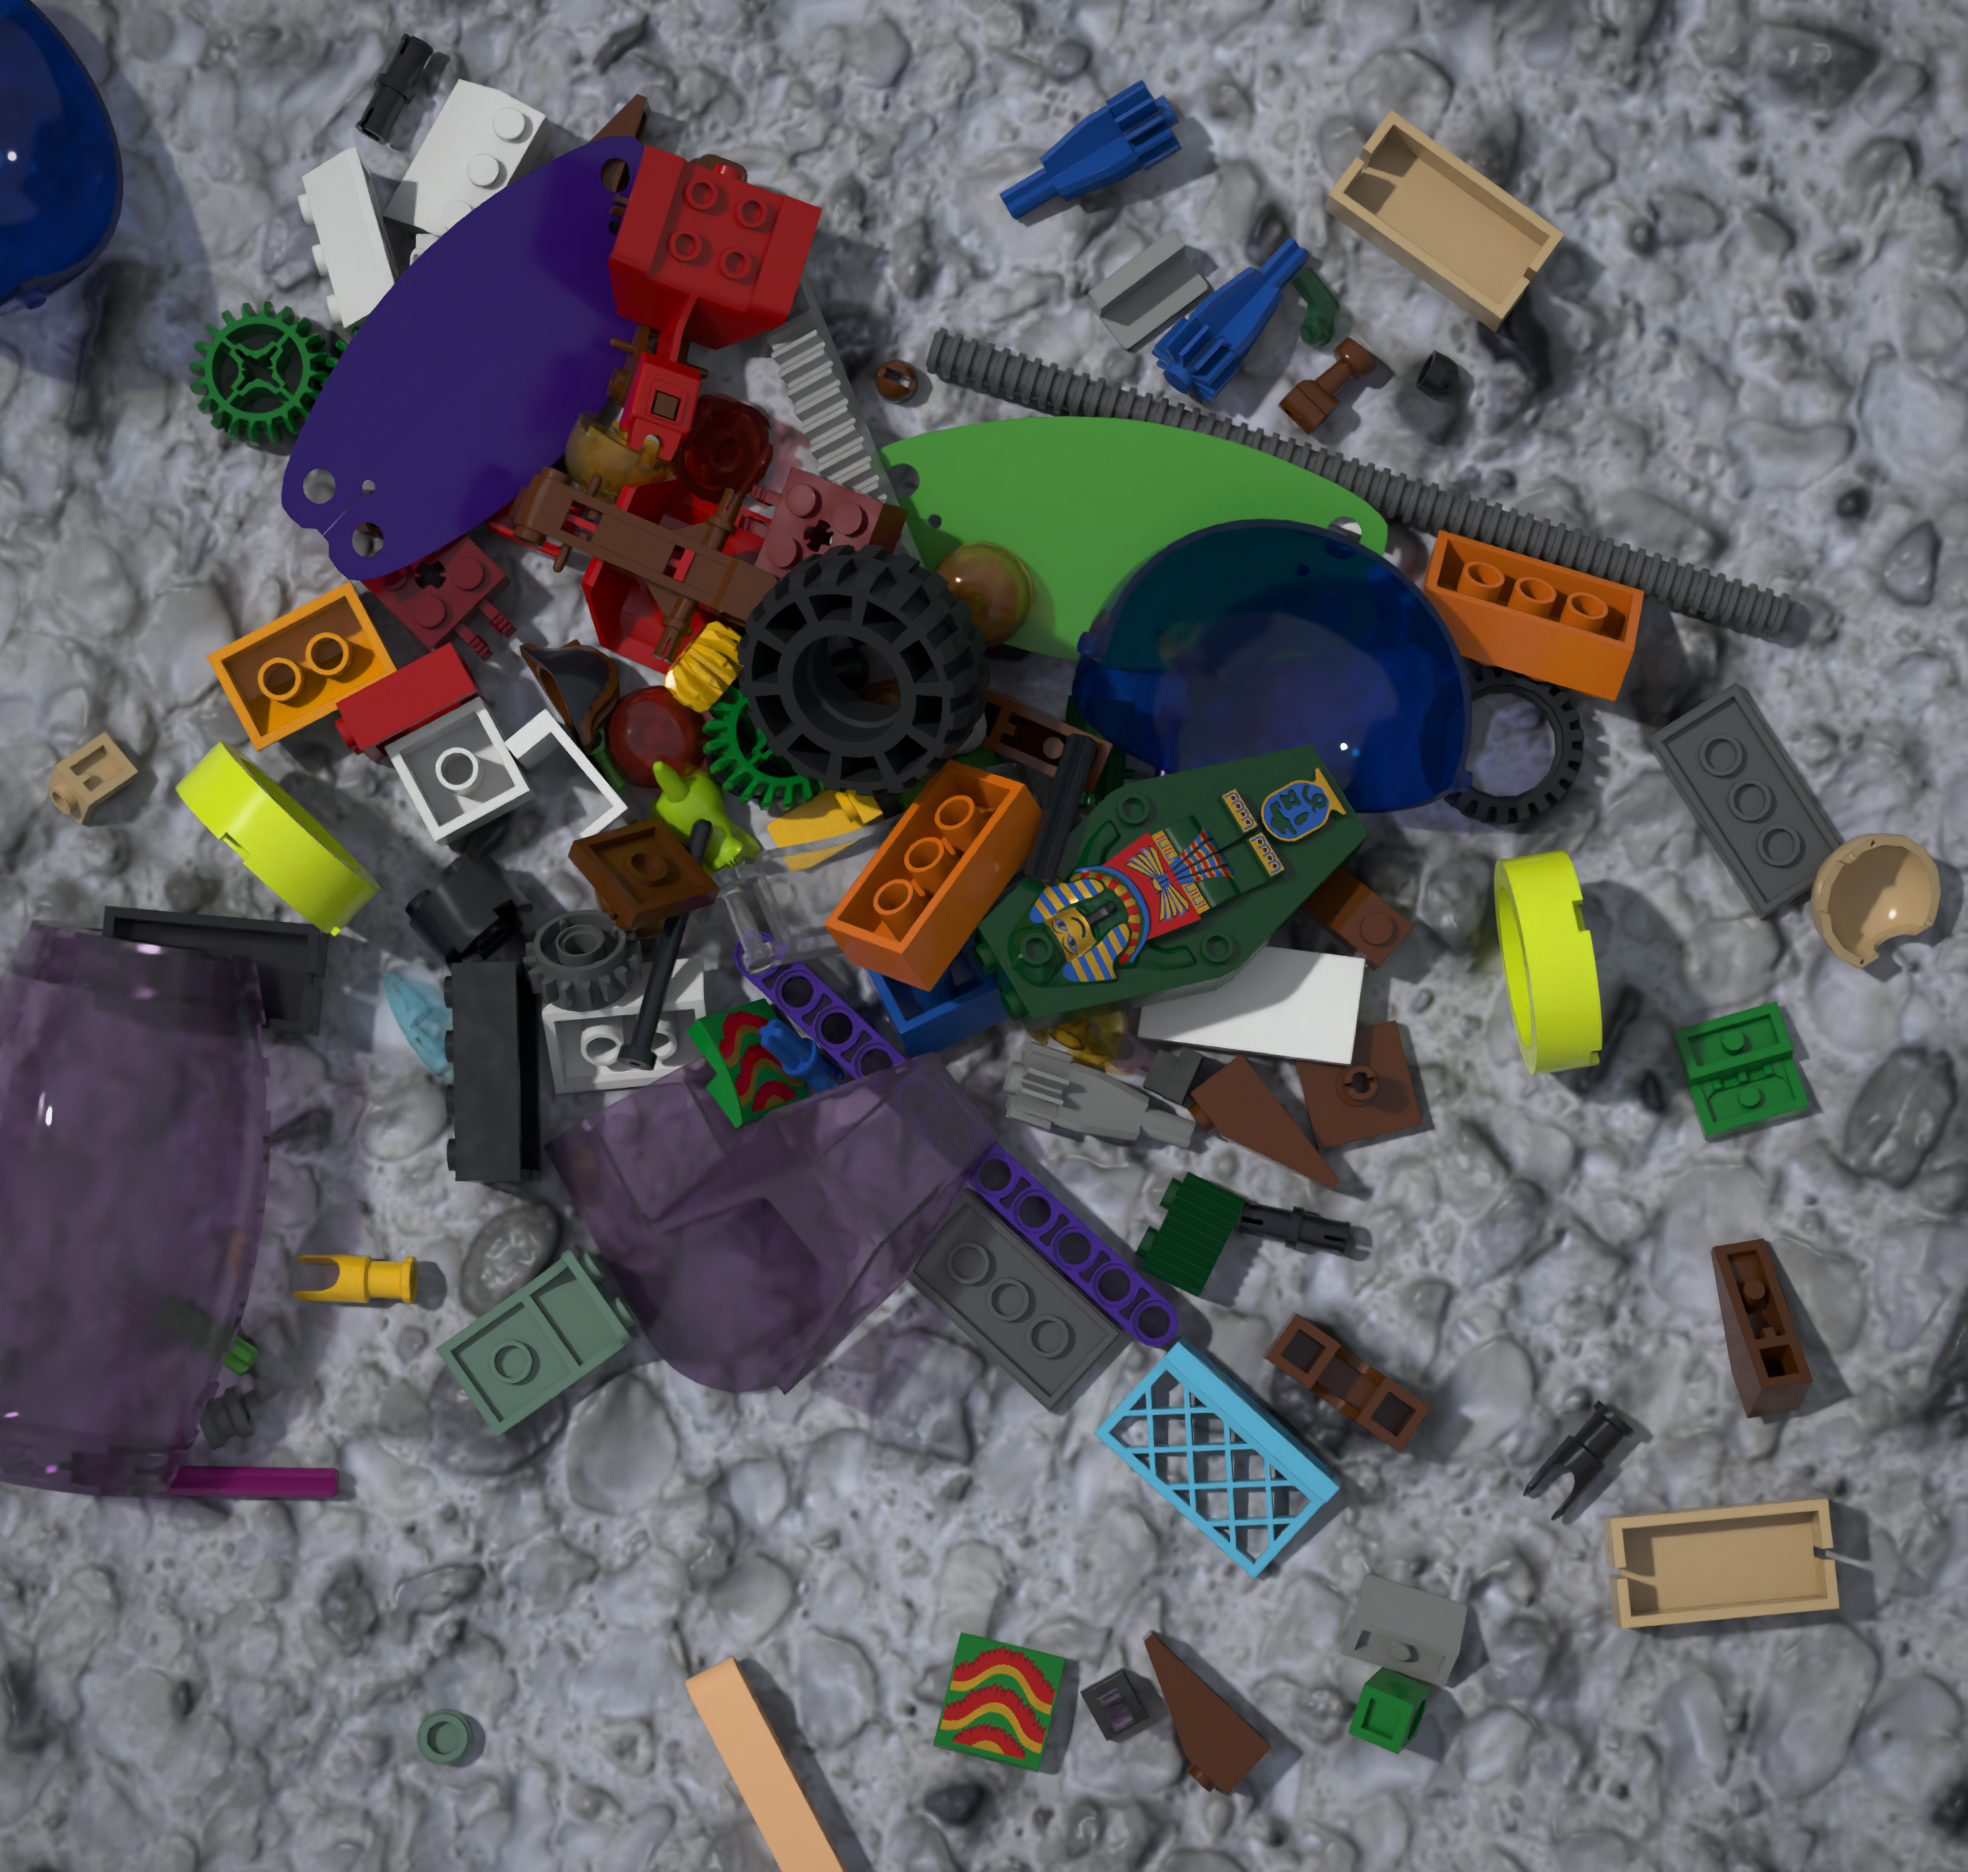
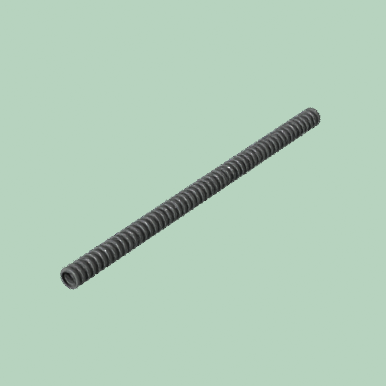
(1380, 489)

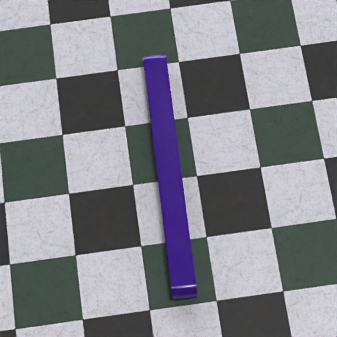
(1022, 1183)

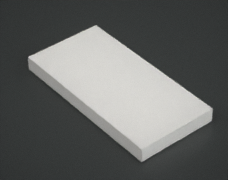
(1275, 1007)

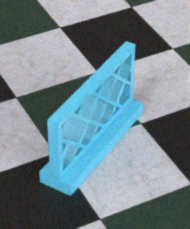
(1249, 1421)

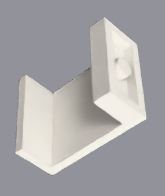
(542, 737)

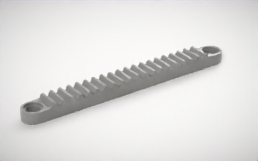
(835, 419)

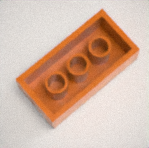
(1533, 615)
(936, 874)

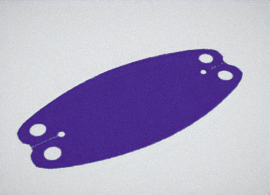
(470, 368)

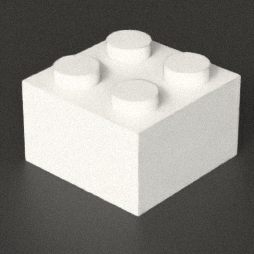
(460, 772)

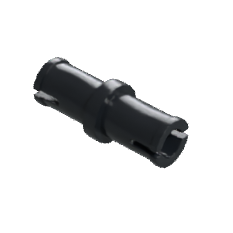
(394, 88)
(1294, 1227)

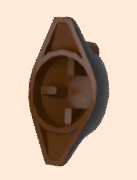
(578, 684)

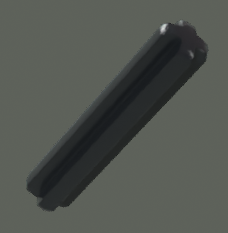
(1060, 810)

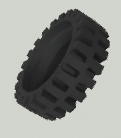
(1565, 764)

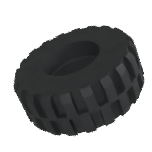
(905, 618)

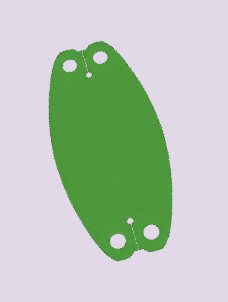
(1095, 500)

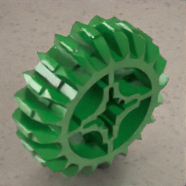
(277, 354)
(743, 770)

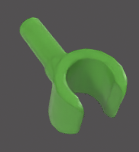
(603, 761)

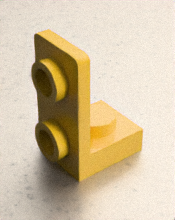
(825, 817)

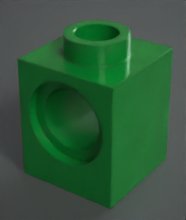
(1390, 1710)

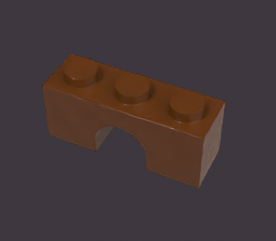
(1346, 1382)

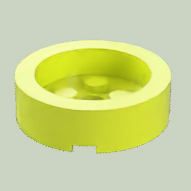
(277, 838)
(1548, 962)

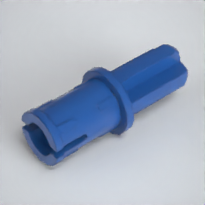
(799, 1056)

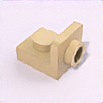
(90, 777)

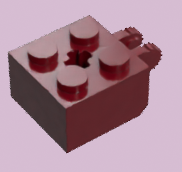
(813, 511)
(446, 612)

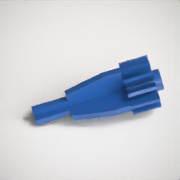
(1101, 150)
(1209, 346)

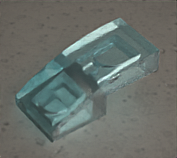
(409, 1013)

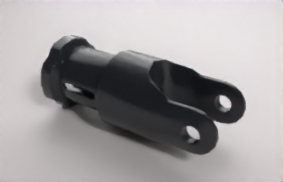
(1584, 1453)

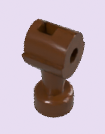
(1314, 400)

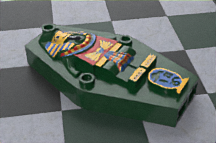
(1170, 888)

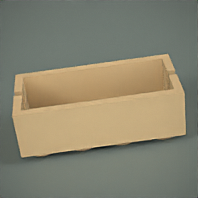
(1443, 220)
(1720, 1562)

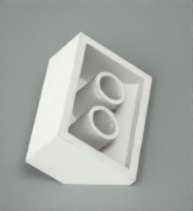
(469, 155)
(351, 237)
(587, 1043)

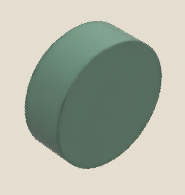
(444, 1737)

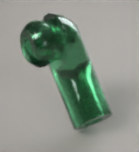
(1321, 311)

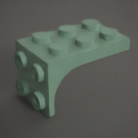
(540, 1340)

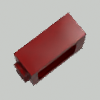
(406, 701)

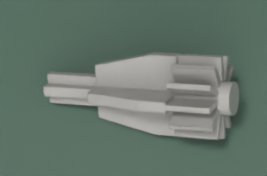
(1084, 1100)

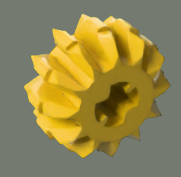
(705, 667)

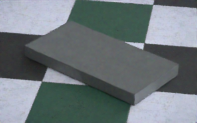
(1745, 799)
(1012, 1302)

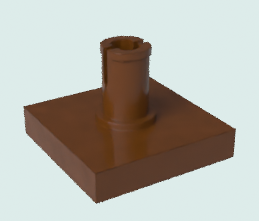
(643, 873)
(1360, 1099)

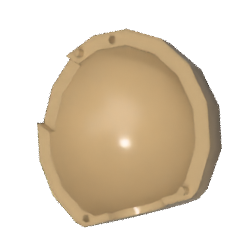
(1873, 892)

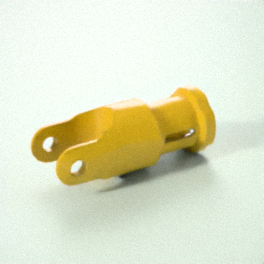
(364, 1279)

